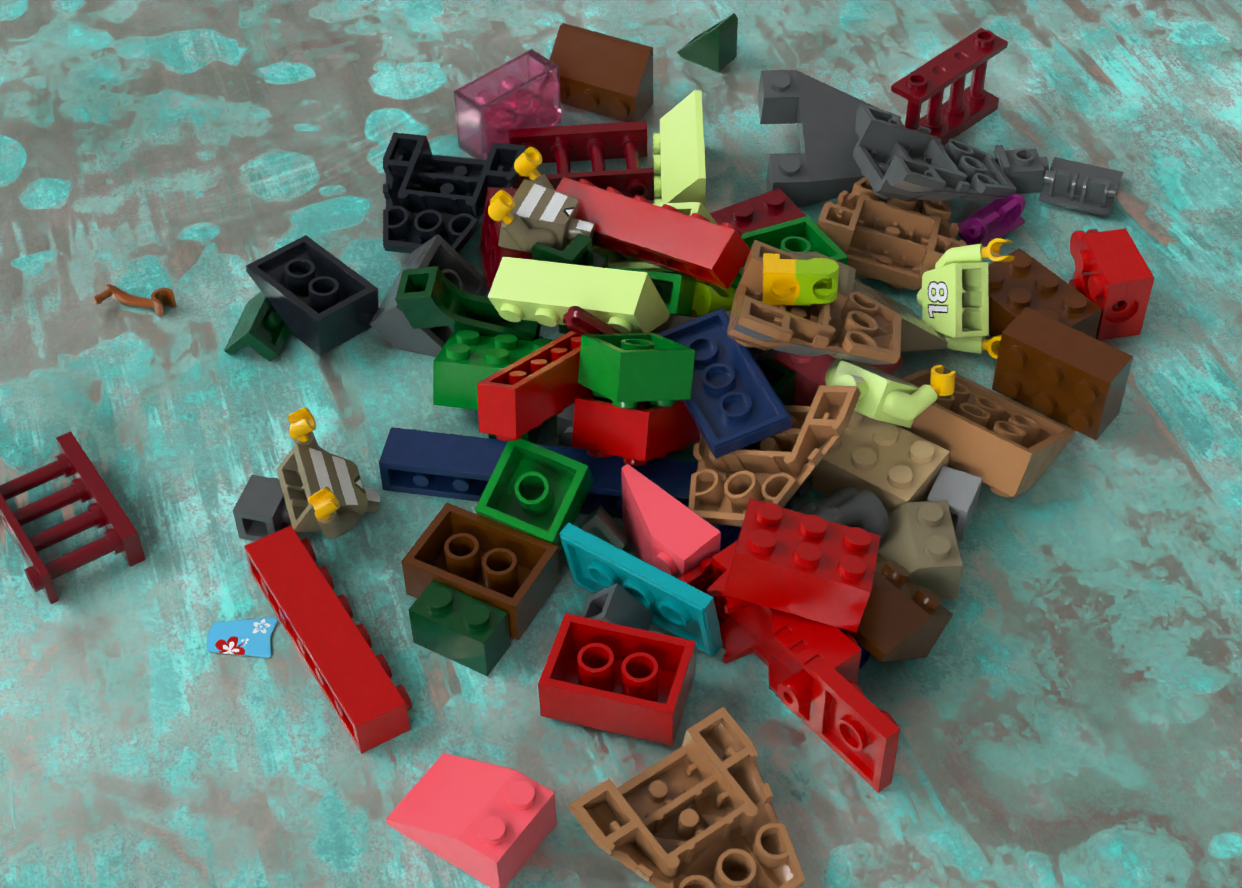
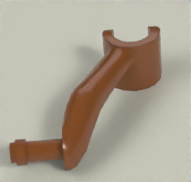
(159, 298)

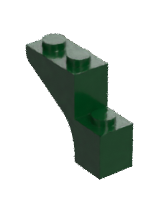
(434, 301)

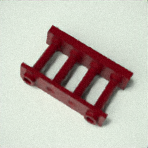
(950, 68)
(596, 144)
(102, 512)

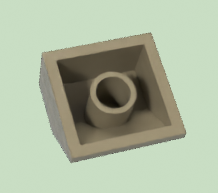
(925, 545)

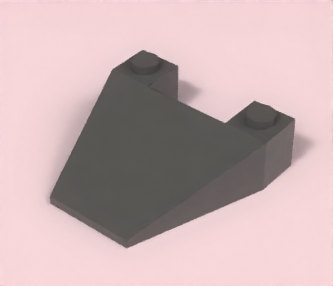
(825, 136)

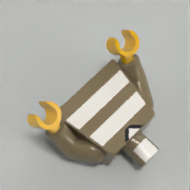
(536, 210)
(319, 487)

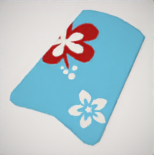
(242, 637)

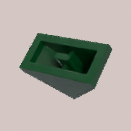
(714, 46)

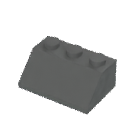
(389, 317)

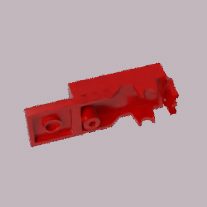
(809, 670)

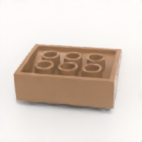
(990, 435)

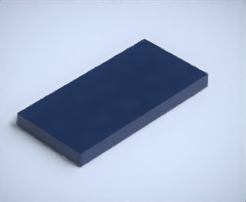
(729, 391)

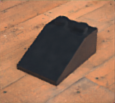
(315, 294)

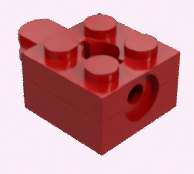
(1114, 278)

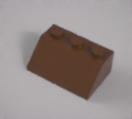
(603, 73)
(900, 616)

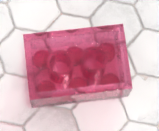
(509, 97)

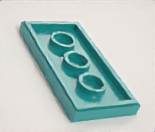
(675, 604)

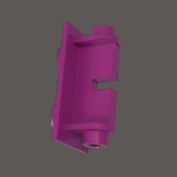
(993, 220)

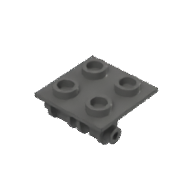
(1080, 186)

